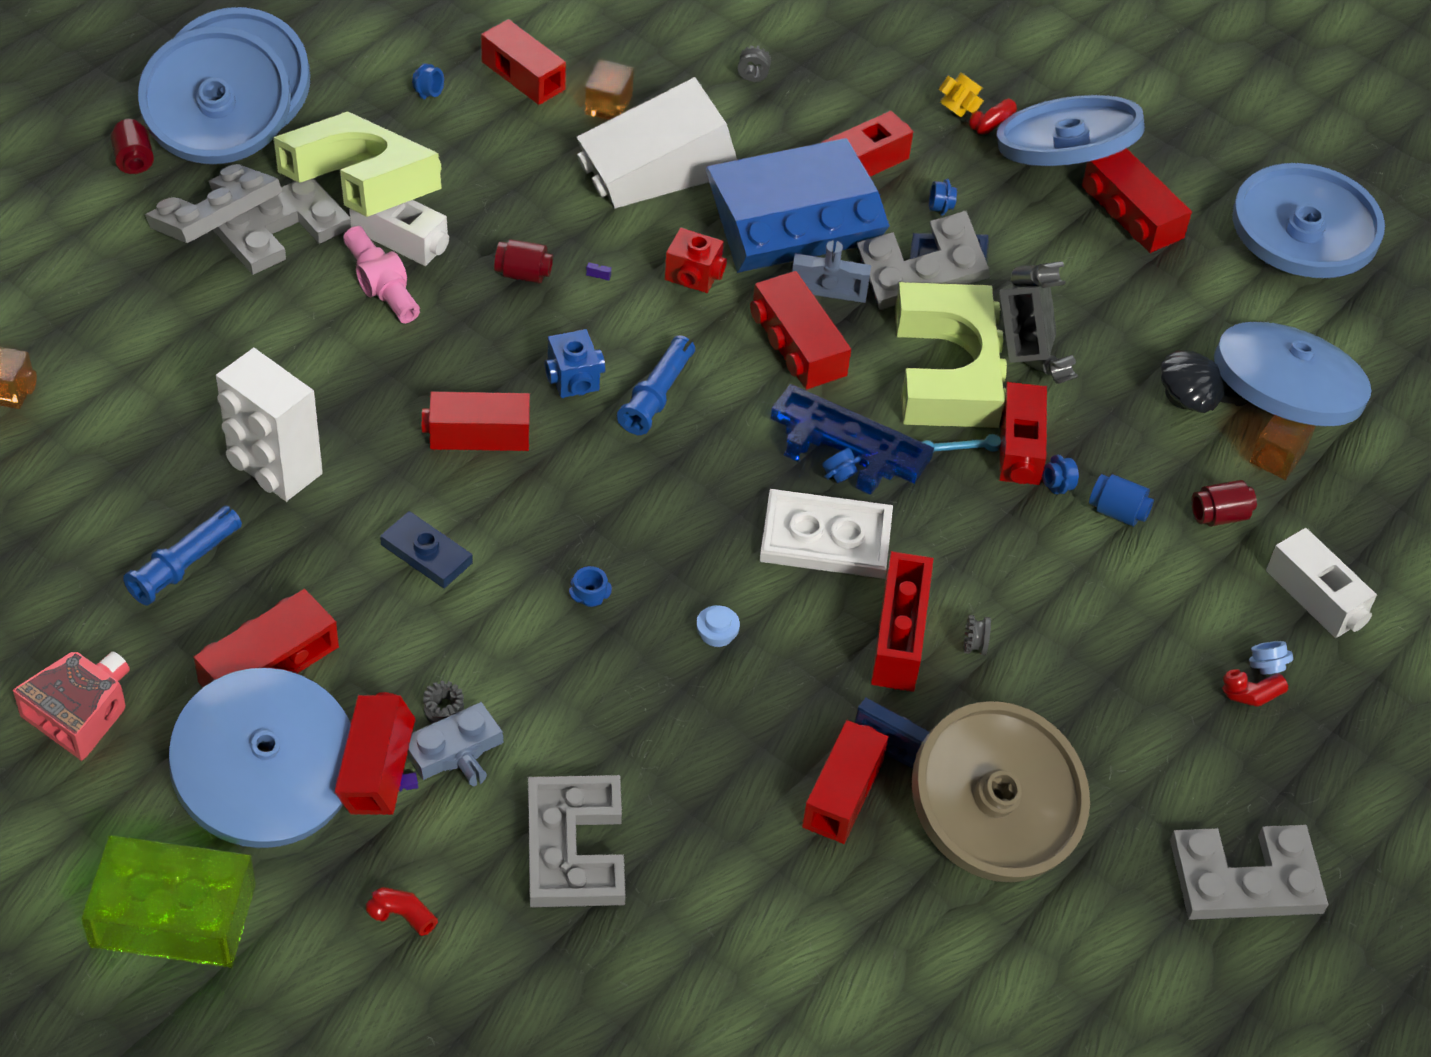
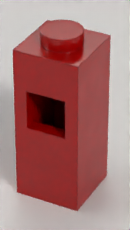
(523, 62)
(879, 142)
(478, 421)
(1023, 434)
(375, 754)
(845, 781)

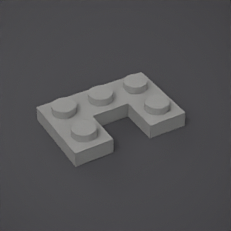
(232, 194)
(305, 202)
(956, 262)
(556, 870)
(1283, 887)

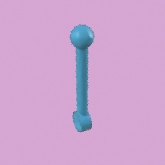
(991, 442)

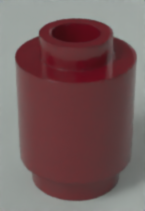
(132, 147)
(523, 260)
(1224, 503)

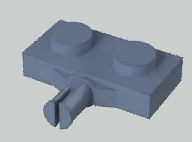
(833, 276)
(455, 744)

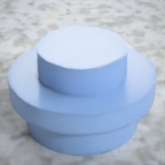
(717, 625)
(1270, 657)

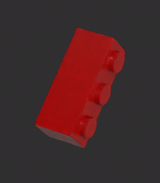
(1137, 200)
(800, 330)
(902, 621)
(283, 638)

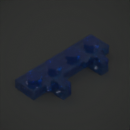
(880, 448)

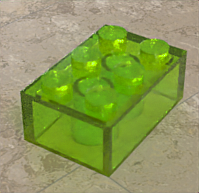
(169, 901)

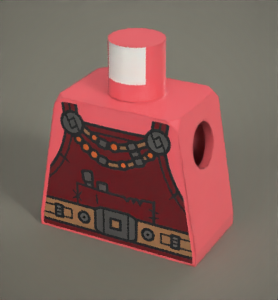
(74, 700)

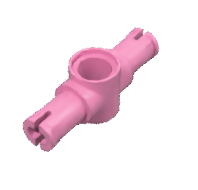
(381, 274)

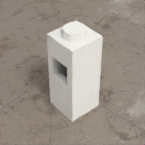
(407, 229)
(1321, 583)

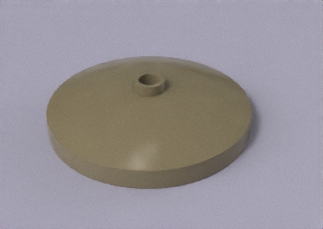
(1000, 791)

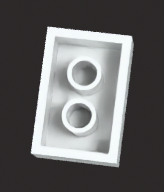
(269, 424)

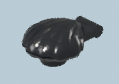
(1195, 382)

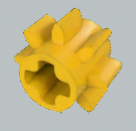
(961, 94)

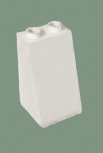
(657, 146)

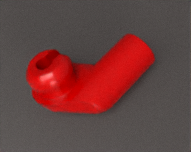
(993, 117)
(1250, 693)
(402, 903)

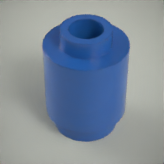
(1121, 499)

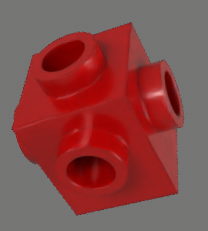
(695, 260)

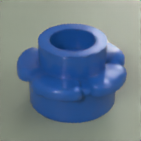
(428, 81)
(942, 196)
(841, 465)
(1060, 474)
(590, 578)

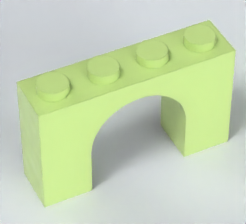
(374, 163)
(969, 318)

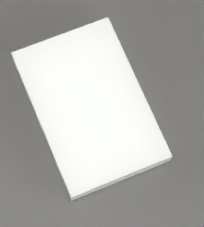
(826, 533)

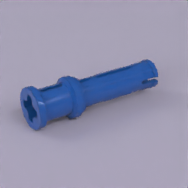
(650, 395)
(169, 564)

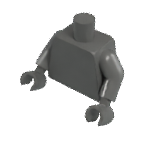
(1031, 320)

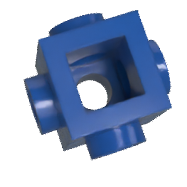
(571, 371)

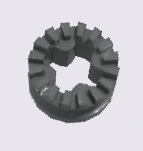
(757, 56)
(978, 635)
(435, 695)

